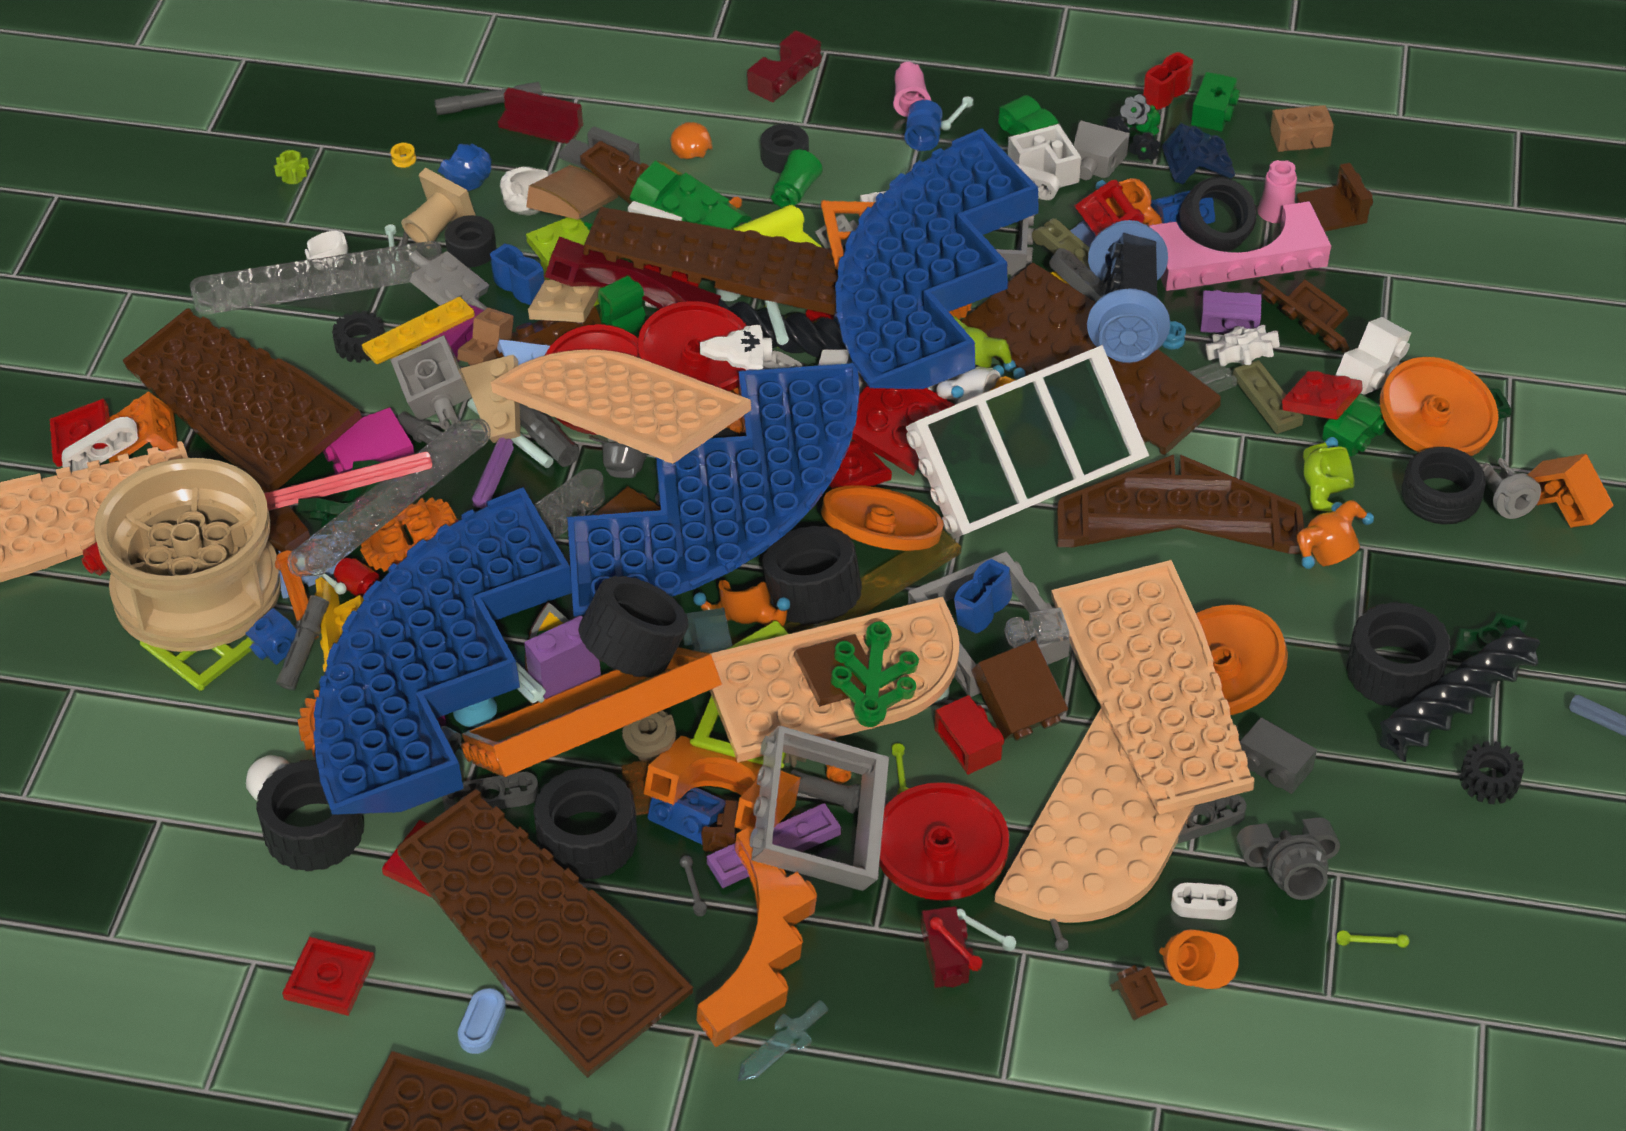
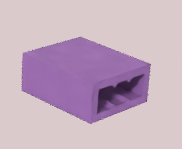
(560, 658)

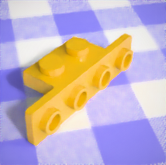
(414, 332)
(335, 615)

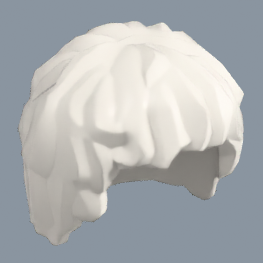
(515, 188)

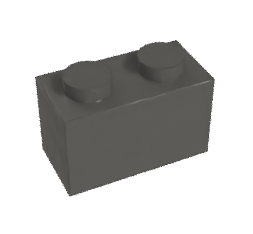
(1278, 755)

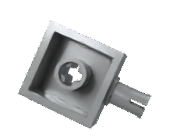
(432, 381)

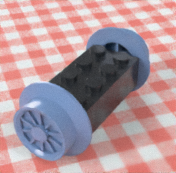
(1128, 315)

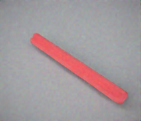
(349, 480)

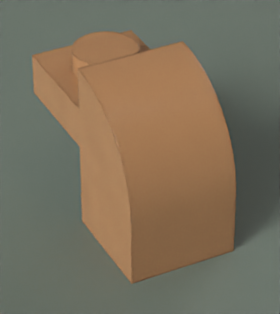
(487, 330)

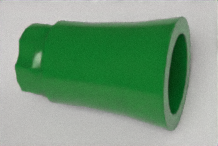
(796, 178)

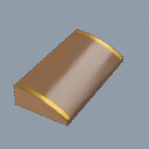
(569, 193)

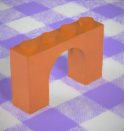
(690, 767)

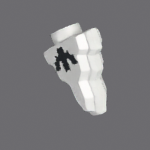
(740, 348)

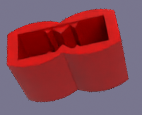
(1168, 80)

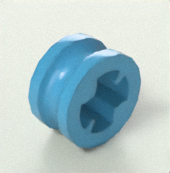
(1176, 336)

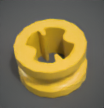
(401, 149)

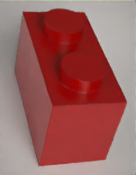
(969, 734)

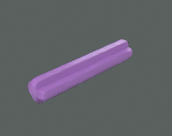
(492, 472)

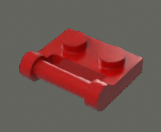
(1099, 214)

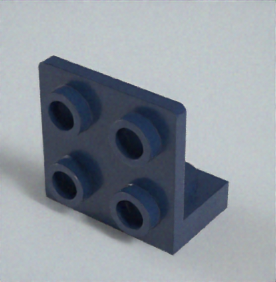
(1192, 148)

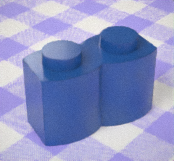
(516, 273)
(983, 596)

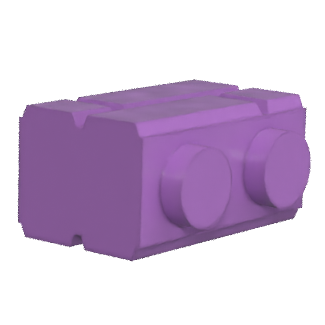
(1227, 310)

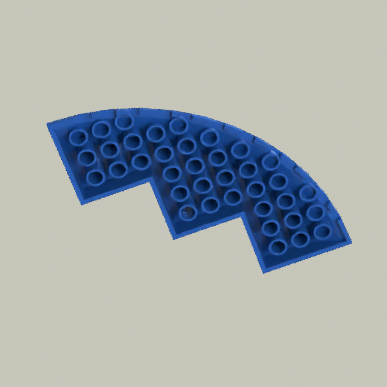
(926, 256)
(729, 492)
(426, 650)

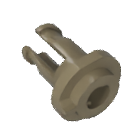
(650, 736)

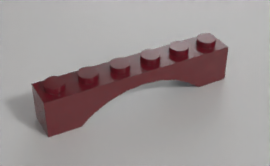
(575, 269)

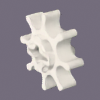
(1242, 345)

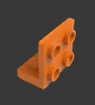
(154, 424)

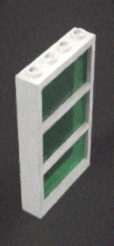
(1026, 441)

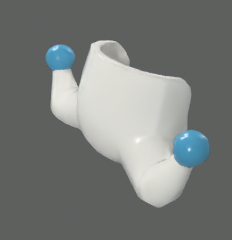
(970, 384)

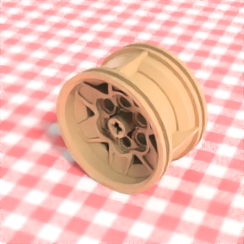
(188, 553)

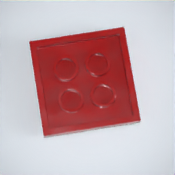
(884, 418)

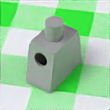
(1099, 149)

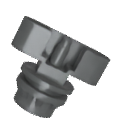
(1296, 861)

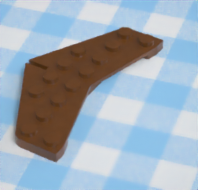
(1196, 500)

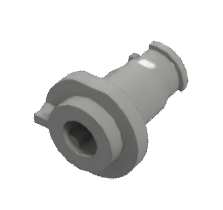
(1513, 492)

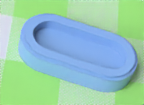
(481, 1021)

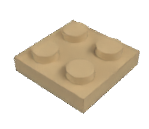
(563, 302)

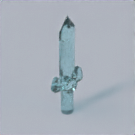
(782, 1041)

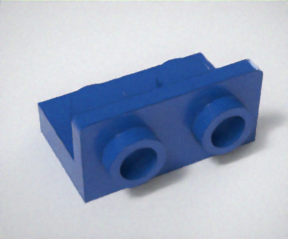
(1169, 208)
(688, 814)

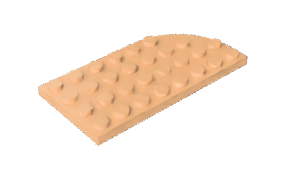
(624, 400)
(768, 689)
(1094, 840)

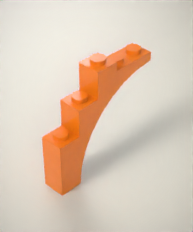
(757, 985)

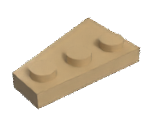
(496, 410)

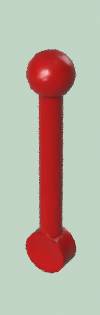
(974, 962)

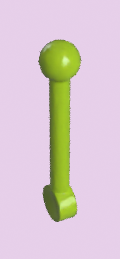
(898, 751)
(1344, 938)

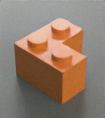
(1574, 487)

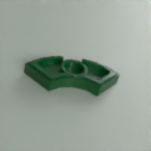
(1471, 641)

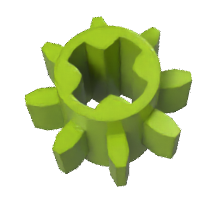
(291, 167)

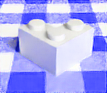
(1047, 151)
(1377, 354)

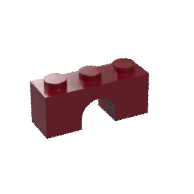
(797, 58)

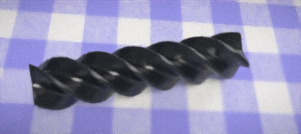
(802, 332)
(1458, 691)

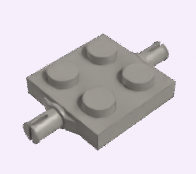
(447, 279)

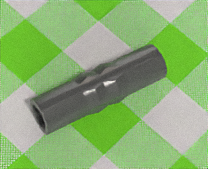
(548, 436)

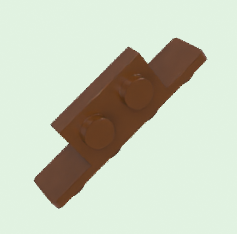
(1313, 308)
(547, 331)

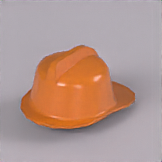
(1200, 959)

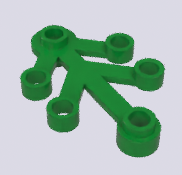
(877, 639)

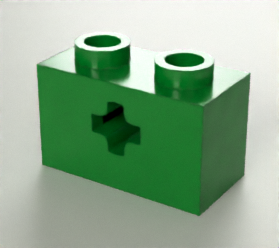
(1215, 101)

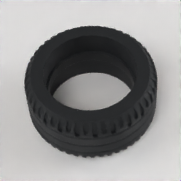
(1235, 197)
(1441, 506)

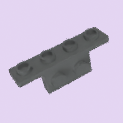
(575, 148)

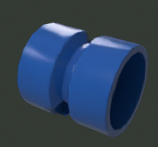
(923, 125)

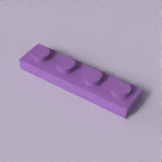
(795, 833)

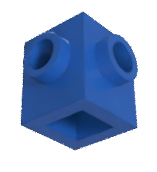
(271, 636)

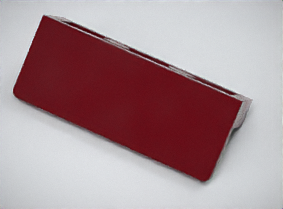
(541, 116)

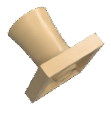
(443, 204)

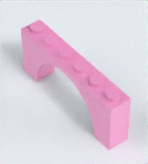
(1297, 248)

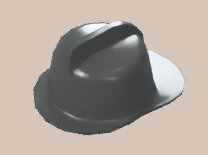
(621, 460)

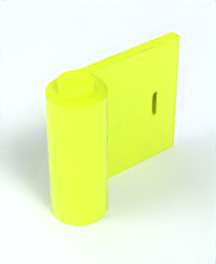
(782, 222)

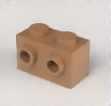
(1301, 128)

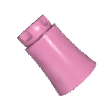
(909, 87)
(1278, 190)

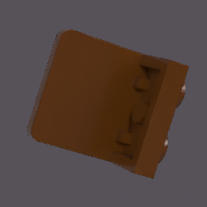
(1341, 204)

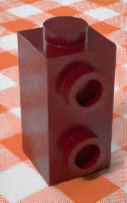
(946, 963)

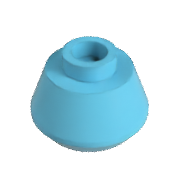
(477, 714)

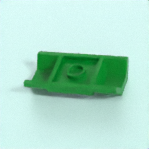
(686, 197)

